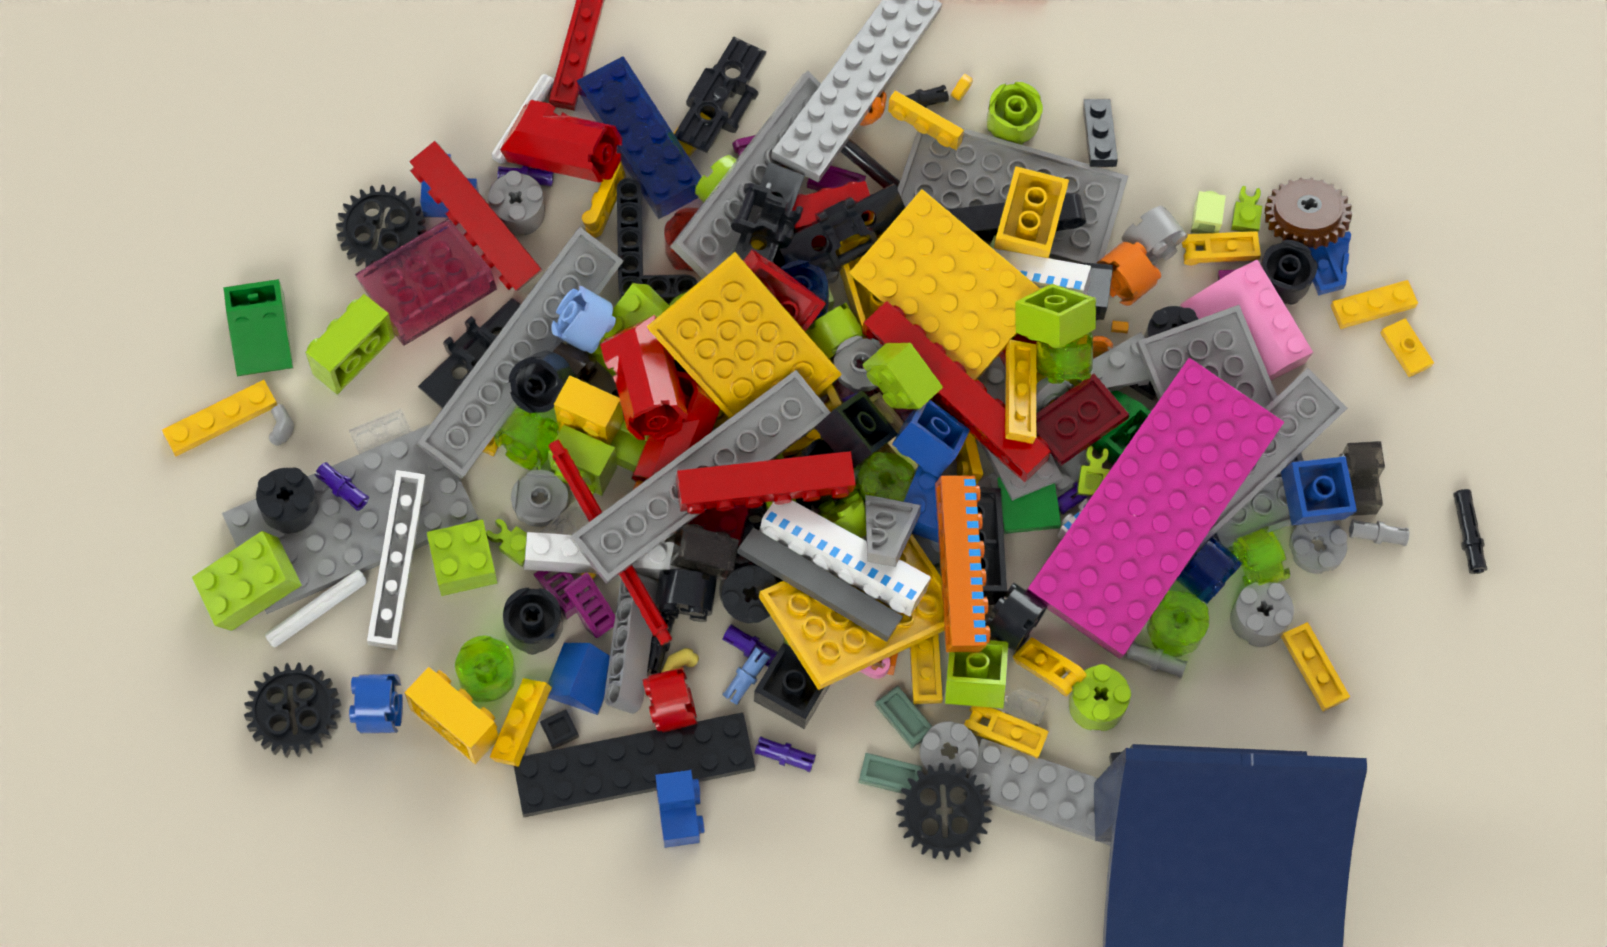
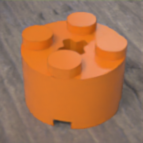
(1131, 272)

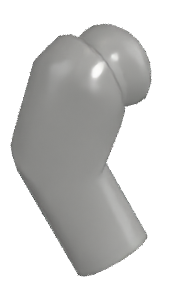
(283, 427)

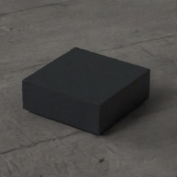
(559, 729)

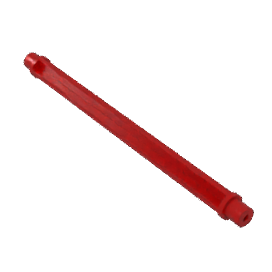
(592, 510)

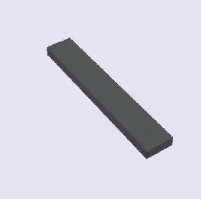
(820, 584)

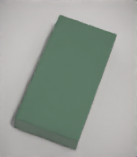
(903, 716)
(887, 773)

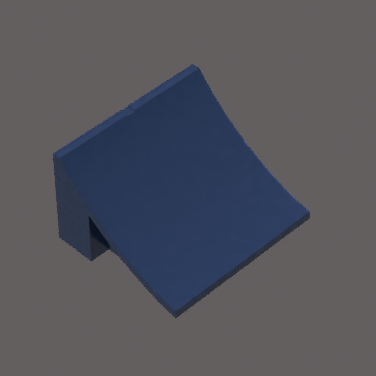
(1227, 846)

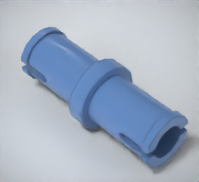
(746, 675)

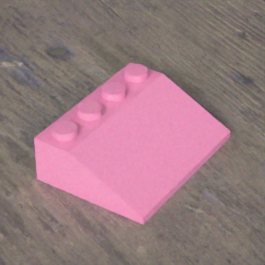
(1266, 315)

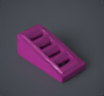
(566, 608)
(600, 620)

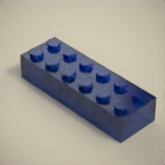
(648, 144)

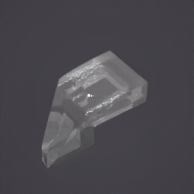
(1025, 706)

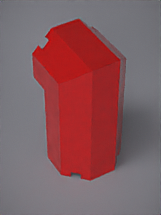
(562, 143)
(645, 382)
(700, 421)

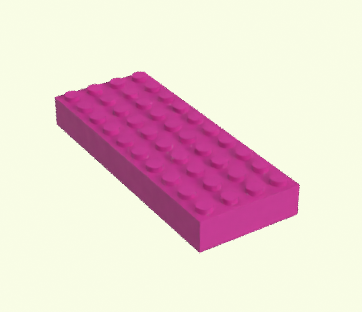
(1154, 508)

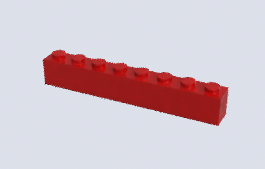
(960, 394)

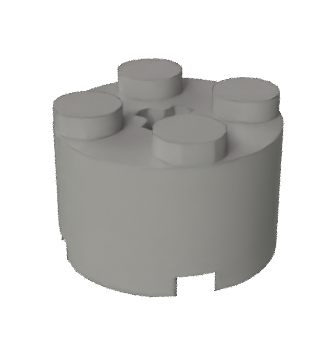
(518, 202)
(1157, 233)
(1249, 609)

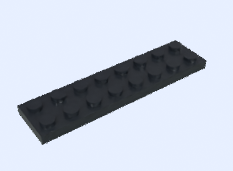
(629, 764)

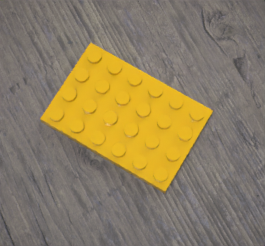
(946, 283)
(739, 338)
(835, 646)

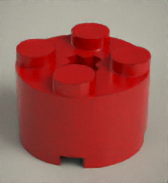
(670, 700)

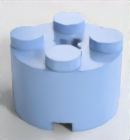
(583, 319)

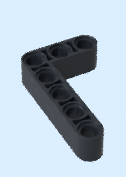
(633, 254)

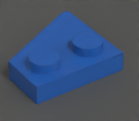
(1331, 265)

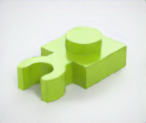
(1245, 213)
(1091, 476)
(512, 542)

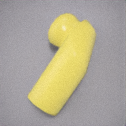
(681, 658)

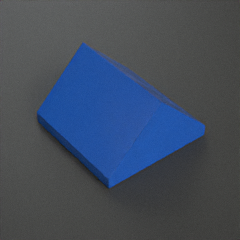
(580, 677)

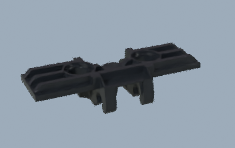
(713, 91)
(777, 220)
(842, 222)
(465, 353)

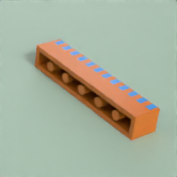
(961, 564)

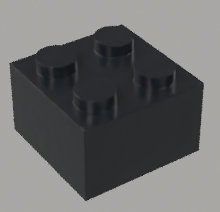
(856, 428)
(789, 689)

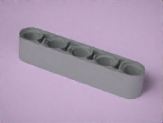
(629, 651)

